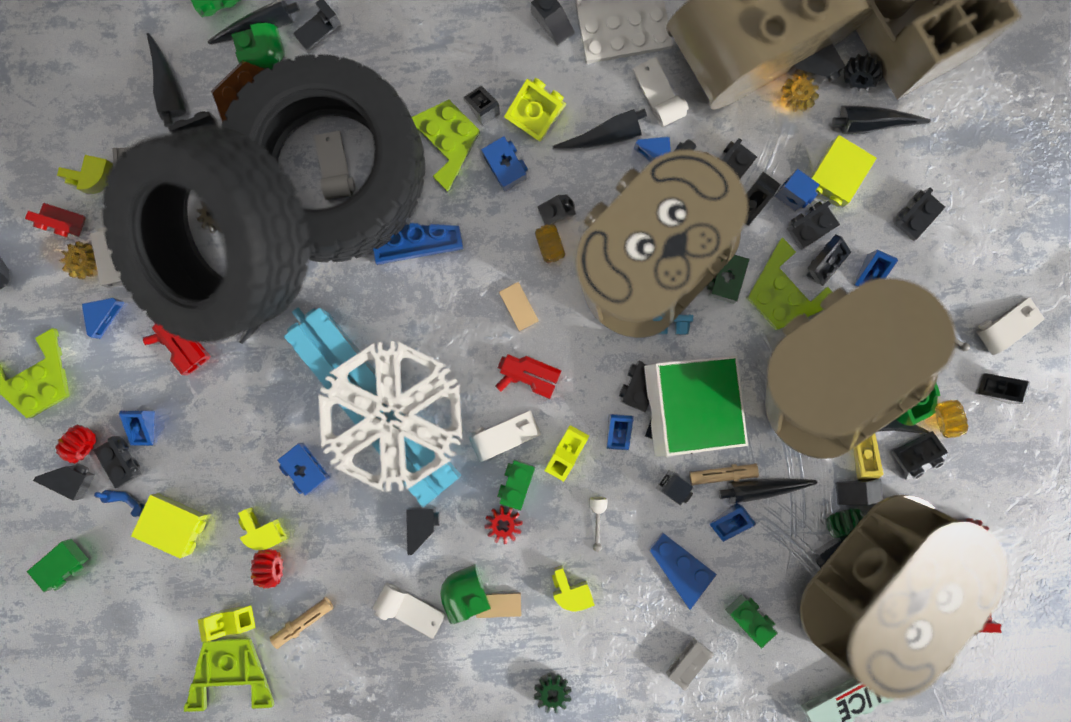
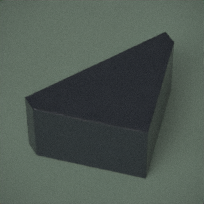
(482, 104)
(1004, 388)
(859, 492)

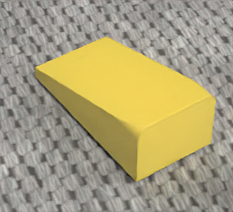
(868, 459)

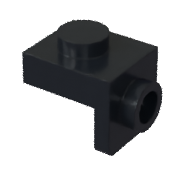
(556, 209)

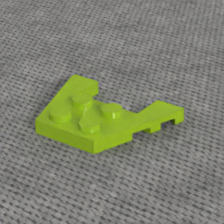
(451, 134)
(777, 295)
(40, 384)
(226, 664)

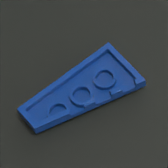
(419, 241)

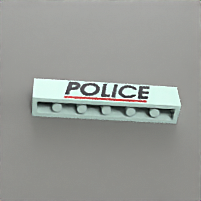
(842, 703)

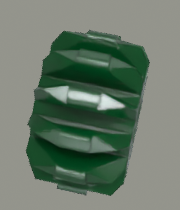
(844, 522)
(552, 684)

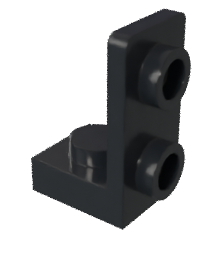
(318, 26)

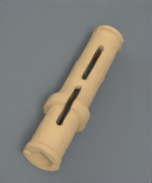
(724, 474)
(293, 628)

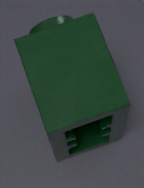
(729, 290)

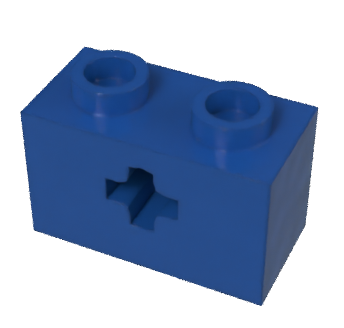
(506, 176)
(797, 190)
(314, 473)

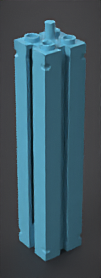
(324, 348)

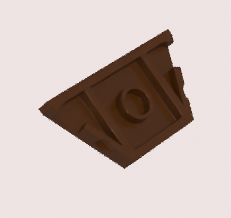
(230, 86)

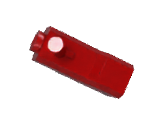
(184, 353)
(514, 369)

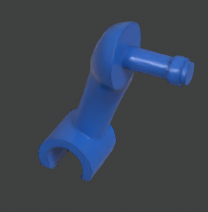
(109, 496)

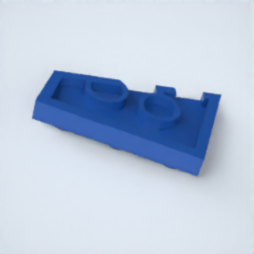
(683, 570)

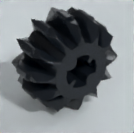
(863, 72)

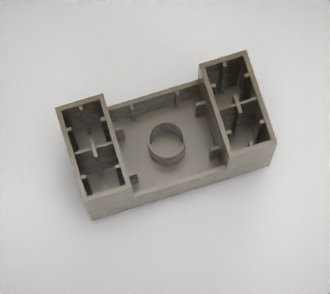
(931, 36)

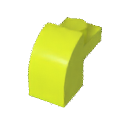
(92, 176)
(566, 453)
(259, 537)
(572, 597)
(226, 622)

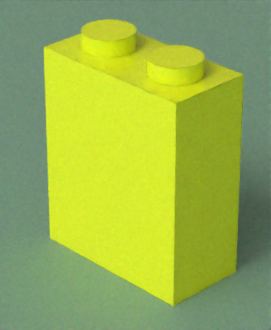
(842, 171)
(169, 525)

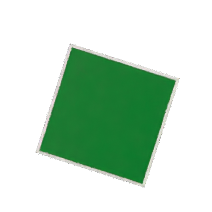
(696, 405)

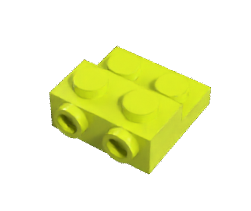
(535, 108)

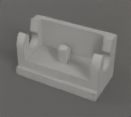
(689, 663)

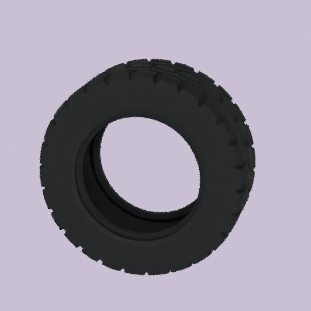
(331, 86)
(253, 213)

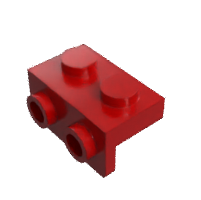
(61, 220)

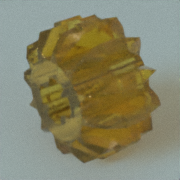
(798, 84)
(550, 243)
(72, 263)
(951, 419)

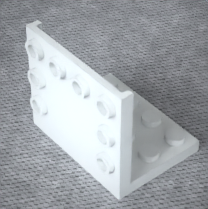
(622, 28)

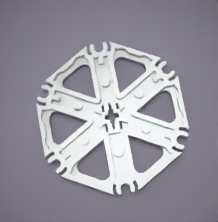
(391, 438)

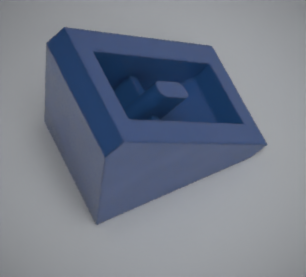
(652, 147)
(875, 266)
(99, 315)
(139, 426)
(619, 431)
(732, 522)

